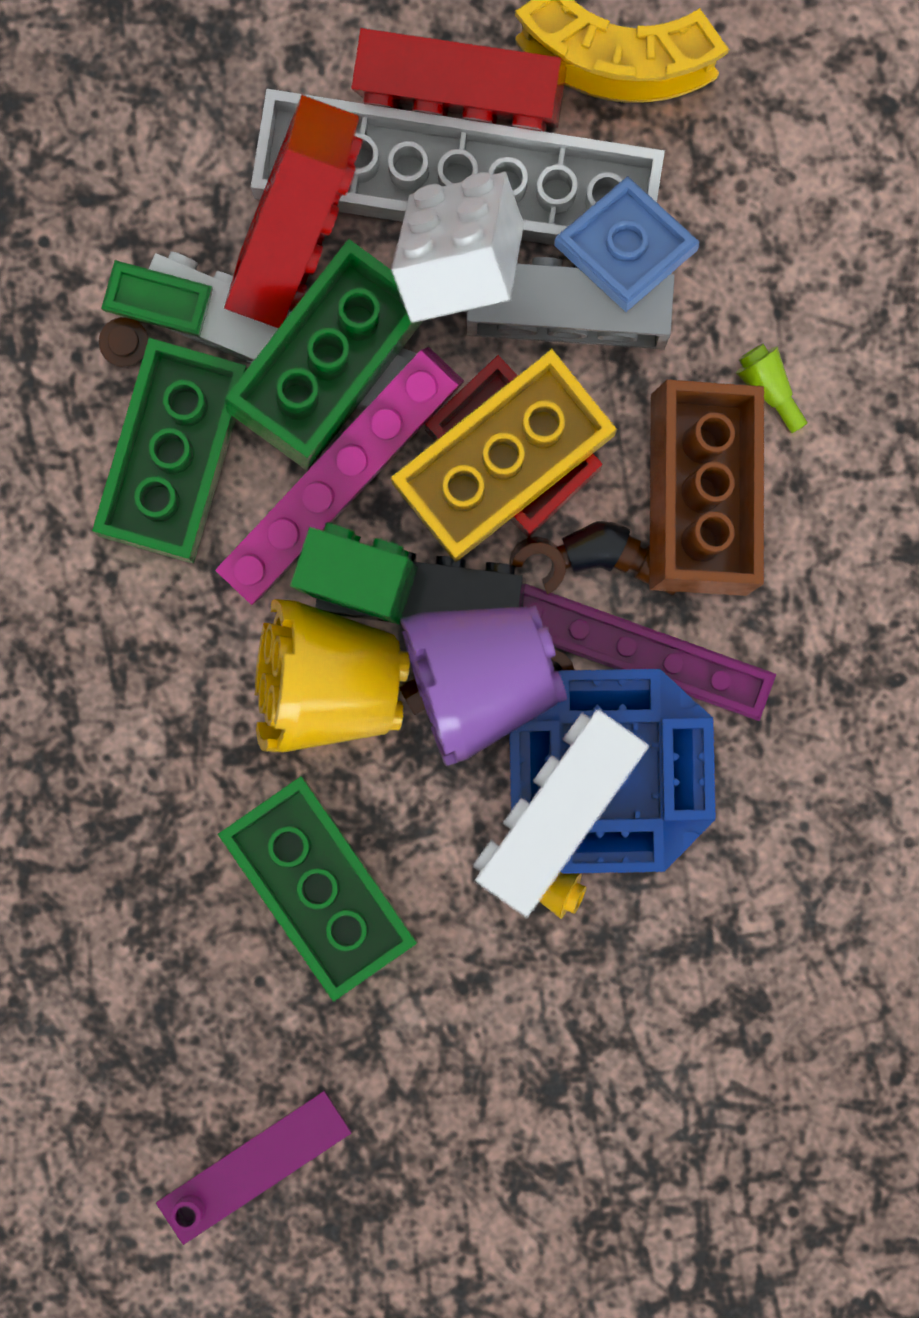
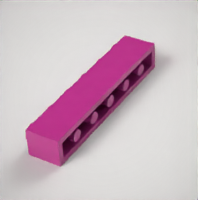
(340, 474)

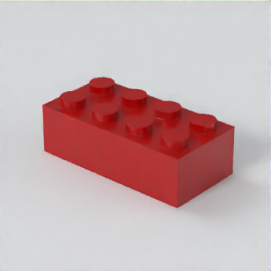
(459, 78)
(295, 212)

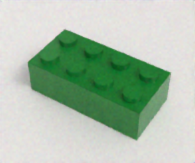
(324, 357)
(169, 452)
(317, 888)

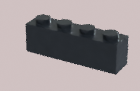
(453, 588)

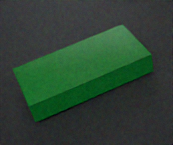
(157, 298)

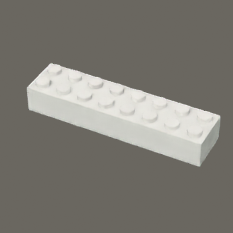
(405, 150)

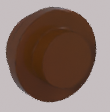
(123, 342)

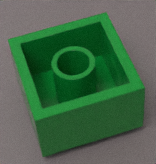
(353, 574)

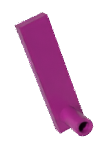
(253, 1167)

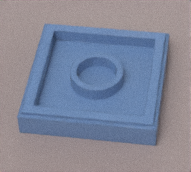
(626, 243)

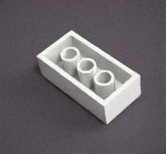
(561, 811)

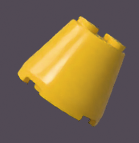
(325, 679)

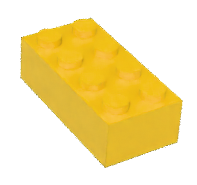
(503, 455)

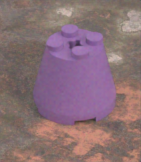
(481, 674)

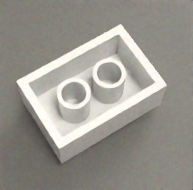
(458, 246)

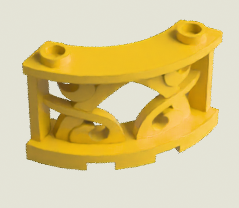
(622, 61)

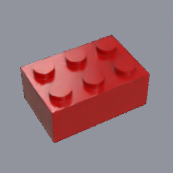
(473, 395)

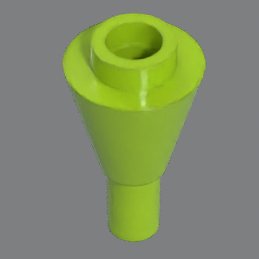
(766, 369)

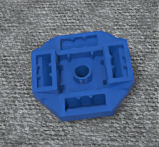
(666, 794)

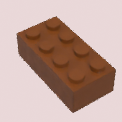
(707, 488)

